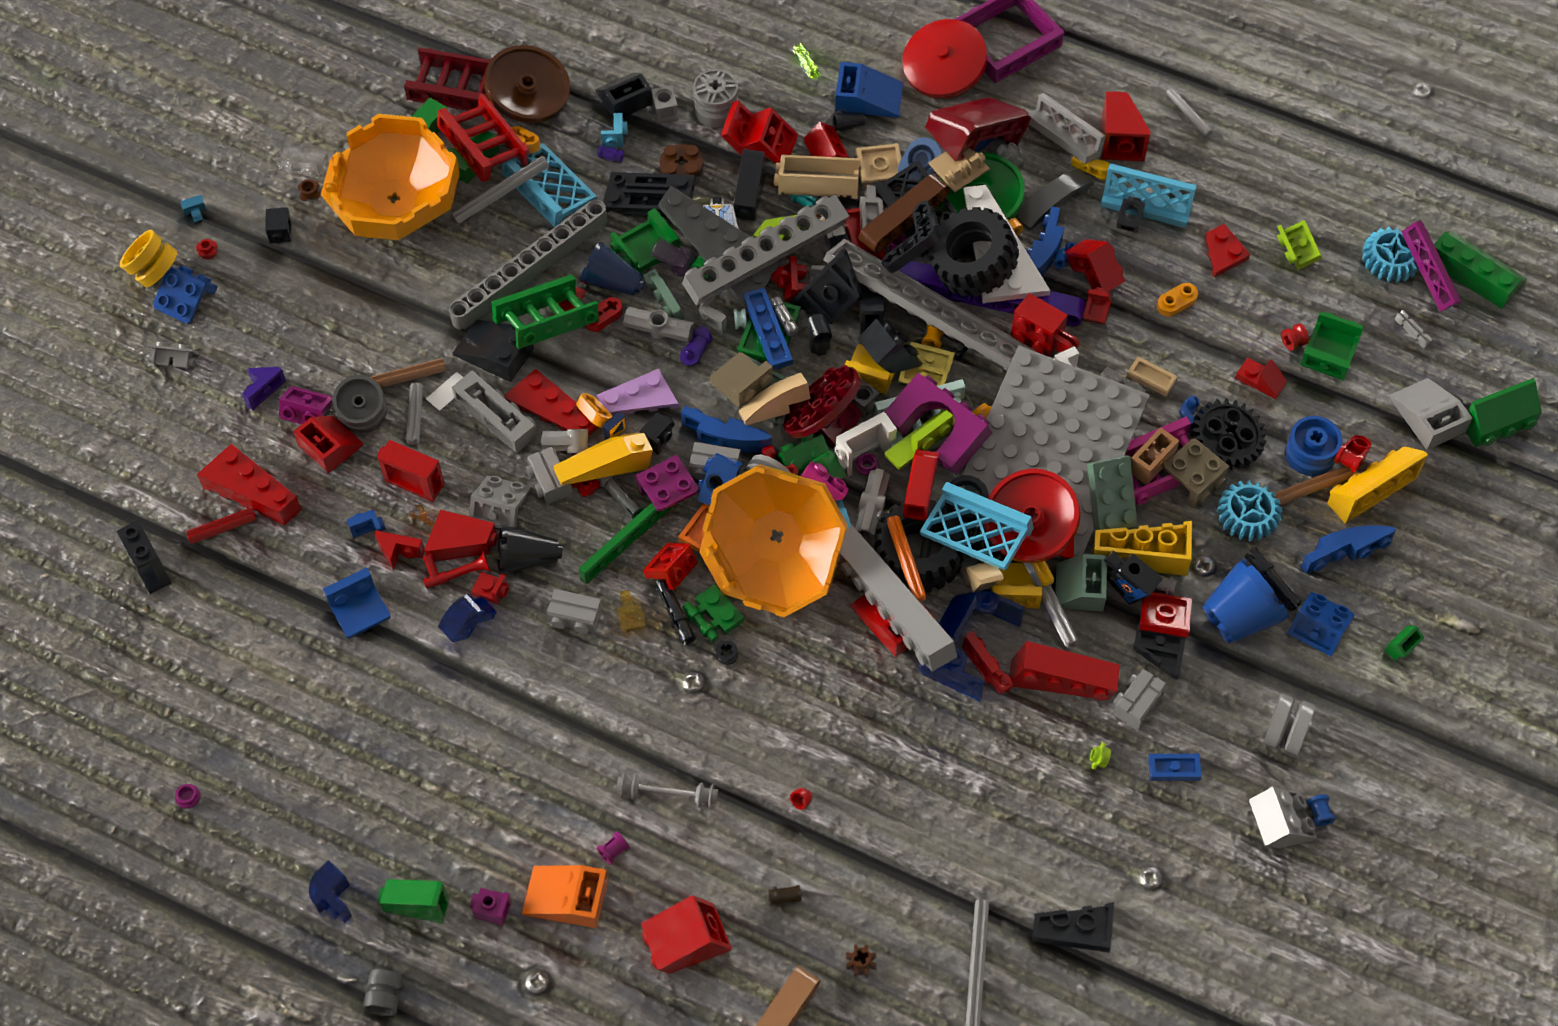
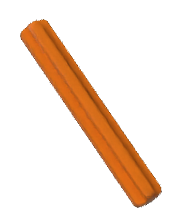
(906, 558)

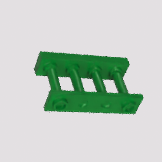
(539, 297)

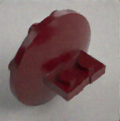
(829, 406)

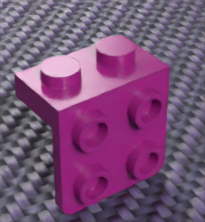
(666, 483)

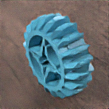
(1379, 256)
(1255, 521)

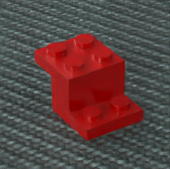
(759, 132)

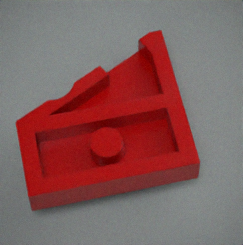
(1224, 250)

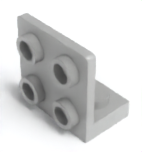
(498, 501)

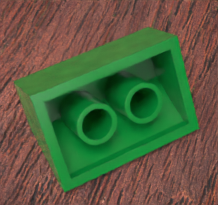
(1504, 413)

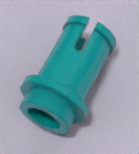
(804, 200)

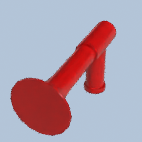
(439, 578)

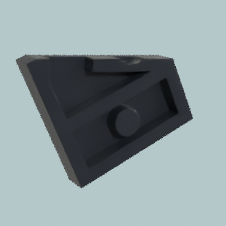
(1161, 650)

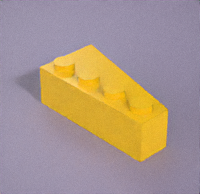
(1161, 548)

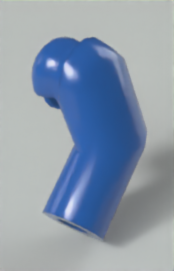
(1061, 257)
(1189, 407)

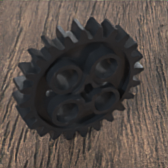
(1229, 433)

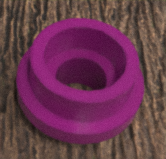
(866, 458)

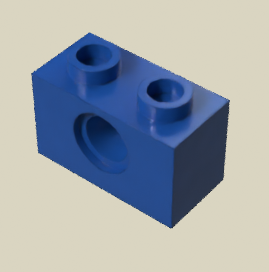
(717, 466)

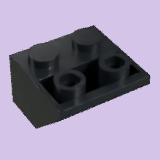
(626, 94)
(889, 348)

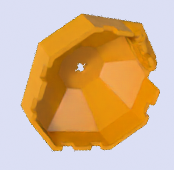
(388, 160)
(753, 566)

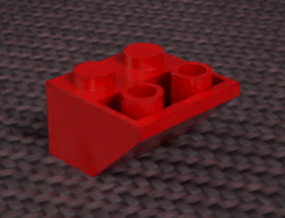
(326, 441)

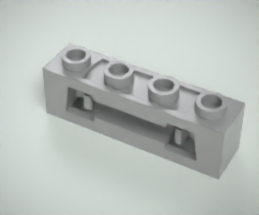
(519, 429)

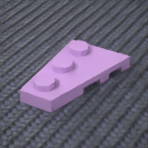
(639, 394)

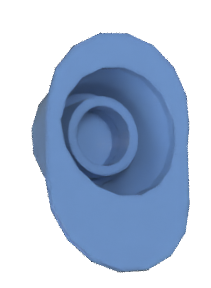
(922, 150)

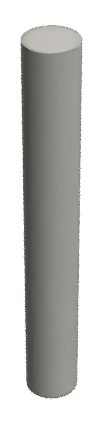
(1189, 112)

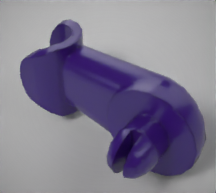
(693, 351)

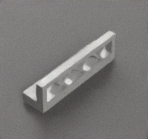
(1065, 134)

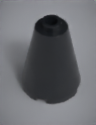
(525, 549)

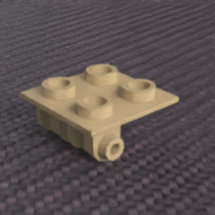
(961, 172)

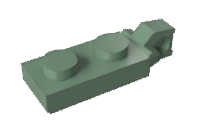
(663, 294)

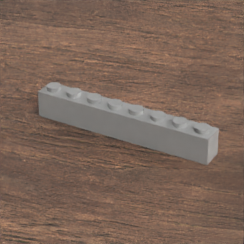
(895, 602)

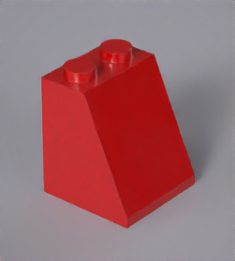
(1123, 129)
(685, 935)

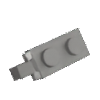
(869, 206)

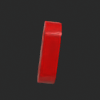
(606, 316)

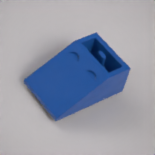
(867, 91)

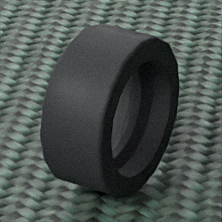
(971, 481)

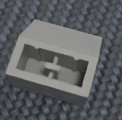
(1282, 818)

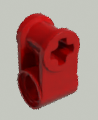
(1353, 452)

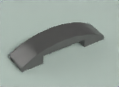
(1053, 195)

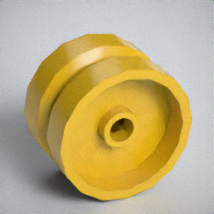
(148, 258)

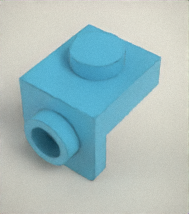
(615, 137)

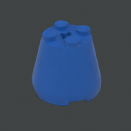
(1243, 604)

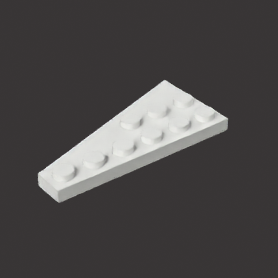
(1026, 276)

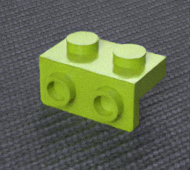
(1300, 245)

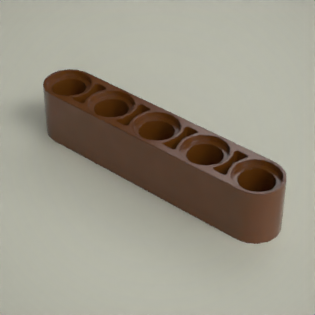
(899, 215)

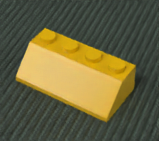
(1376, 483)

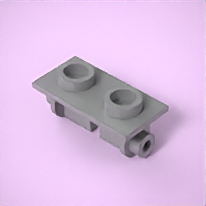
(163, 353)

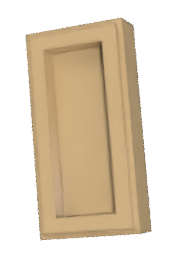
(1152, 376)

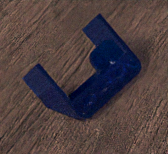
(954, 622)

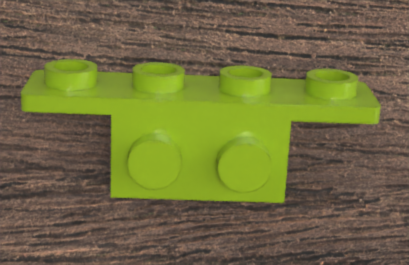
(921, 439)

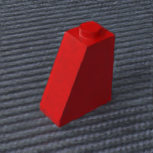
(460, 537)

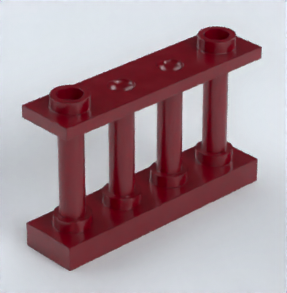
(449, 97)

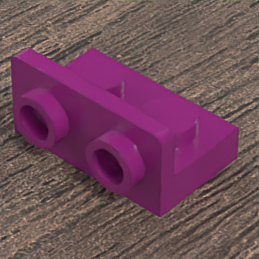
(301, 404)

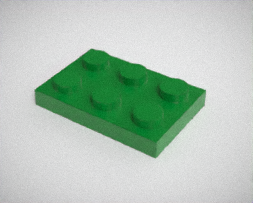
(750, 342)

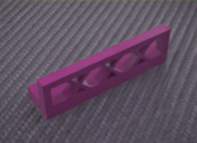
(1431, 266)

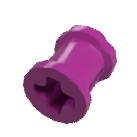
(613, 848)

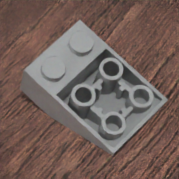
(1431, 412)

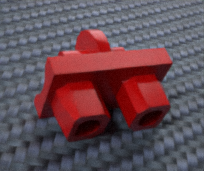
(788, 277)

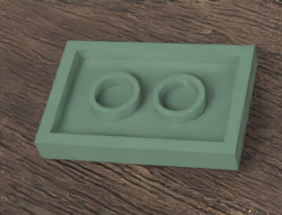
(1112, 493)

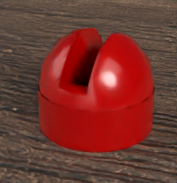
(797, 796)

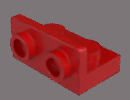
(672, 564)

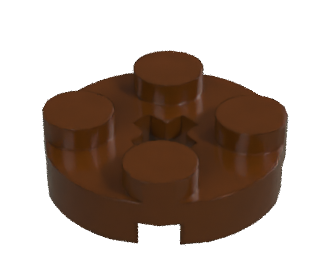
(681, 152)

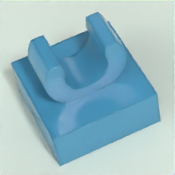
(193, 206)

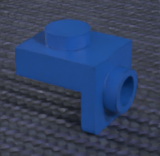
(364, 523)

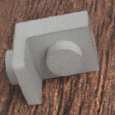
(712, 317)

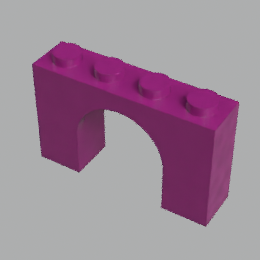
(923, 396)

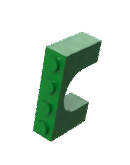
(429, 114)

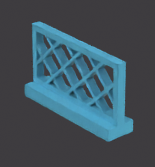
(546, 203)
(1156, 208)
(989, 512)

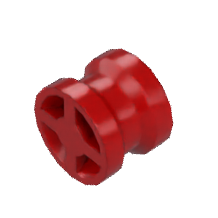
(1294, 337)

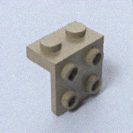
(741, 379)
(1197, 471)

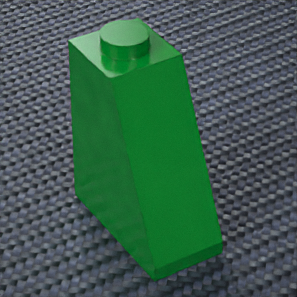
(415, 899)

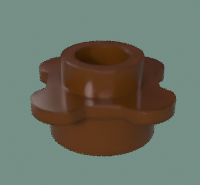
(312, 187)

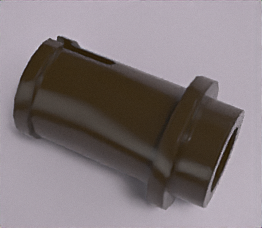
(784, 895)

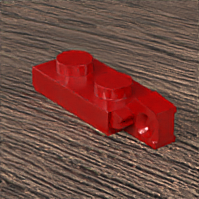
(985, 663)

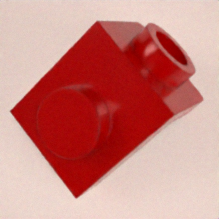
(1097, 306)

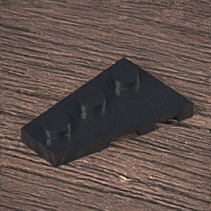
(1081, 928)

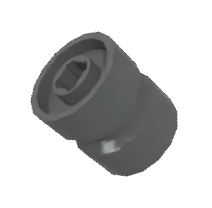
(382, 997)

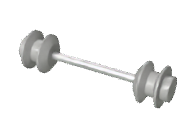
(702, 794)

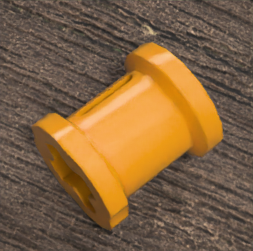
(933, 337)

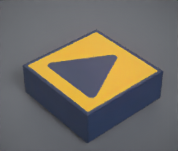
(615, 426)

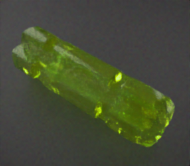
(806, 60)

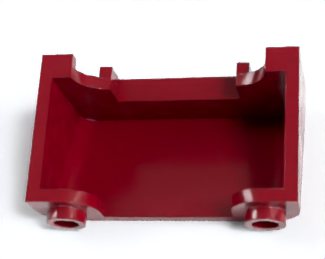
(968, 123)

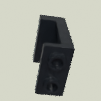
(143, 557)

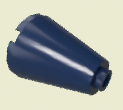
(611, 272)

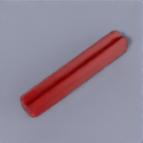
(221, 525)

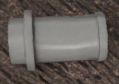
(1167, 585)

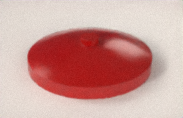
(945, 58)
(1052, 509)

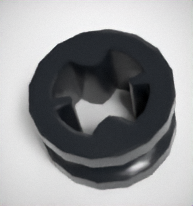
(726, 660)

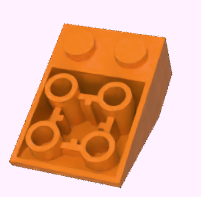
(566, 894)

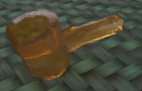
(422, 516)

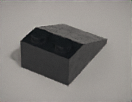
(493, 349)

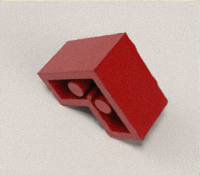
(1097, 262)

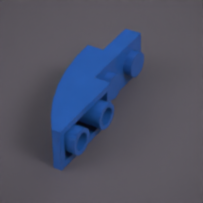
(1049, 243)
(732, 434)
(1350, 542)

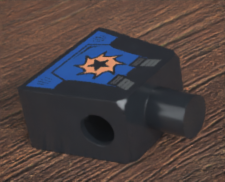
(1131, 577)

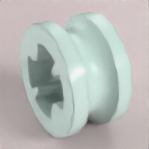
(740, 318)

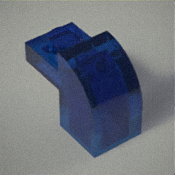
(464, 615)
(325, 888)

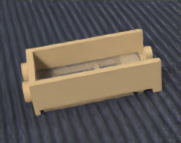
(817, 176)

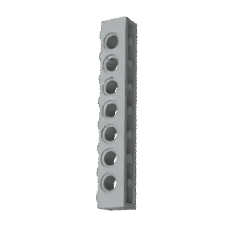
(701, 290)

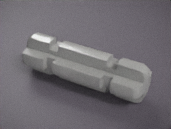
(784, 316)
(1413, 329)

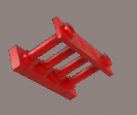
(471, 151)

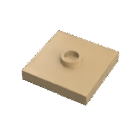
(878, 163)

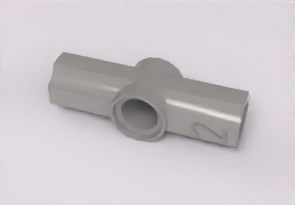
(669, 327)
(872, 502)

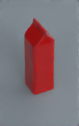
(920, 485)

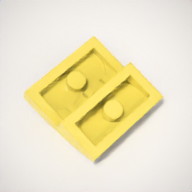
(935, 362)

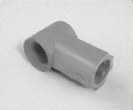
(571, 440)

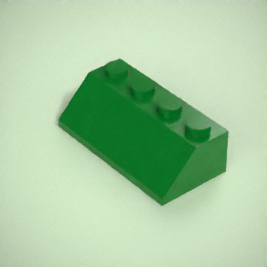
(1478, 269)

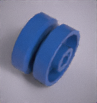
(1313, 445)

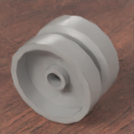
(1293, 725)

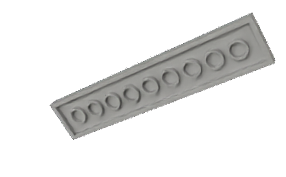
(930, 306)

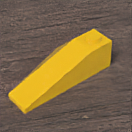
(608, 458)

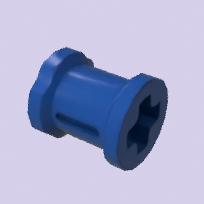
(1321, 810)

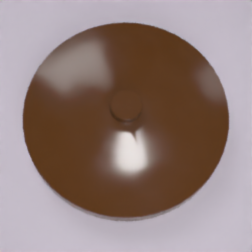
(527, 83)

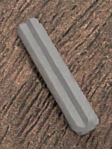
(414, 414)

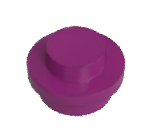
(187, 796)

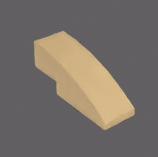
(775, 399)
(981, 576)

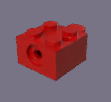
(1041, 327)

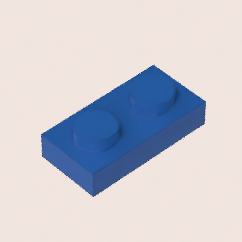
(1174, 767)

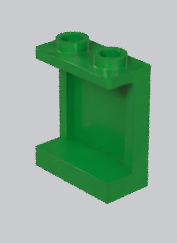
(638, 242)
(1332, 345)

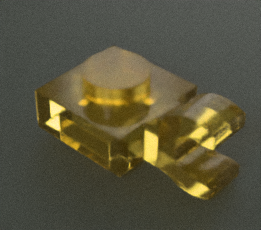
(630, 615)

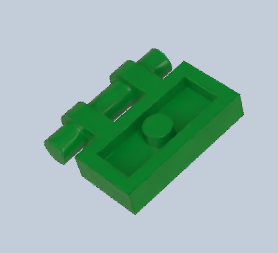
(718, 608)

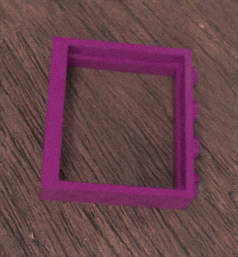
(1026, 55)

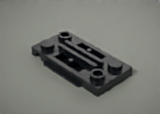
(641, 192)

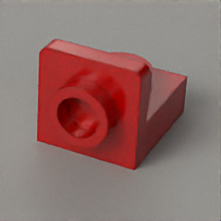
(491, 587)

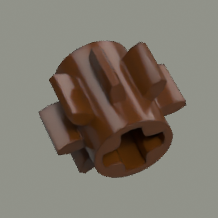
(856, 966)

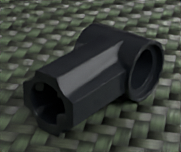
(819, 334)

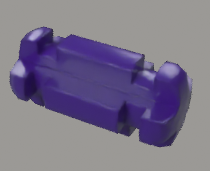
(610, 153)

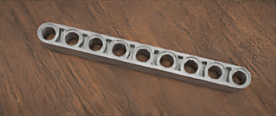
(528, 264)

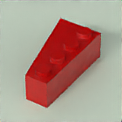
(243, 481)
(1063, 672)

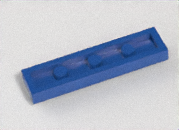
(767, 328)

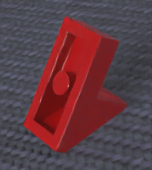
(1265, 379)
(394, 544)

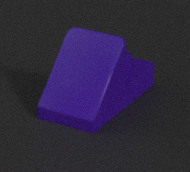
(265, 382)

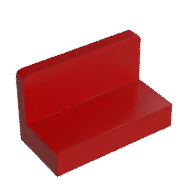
(825, 142)

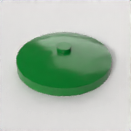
(1002, 181)

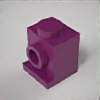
(494, 913)

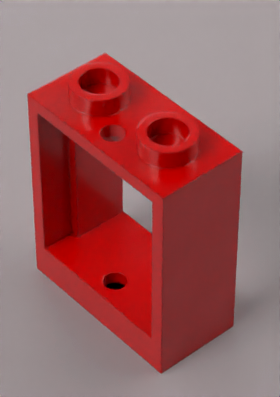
(411, 470)

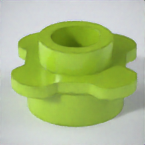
(1100, 756)

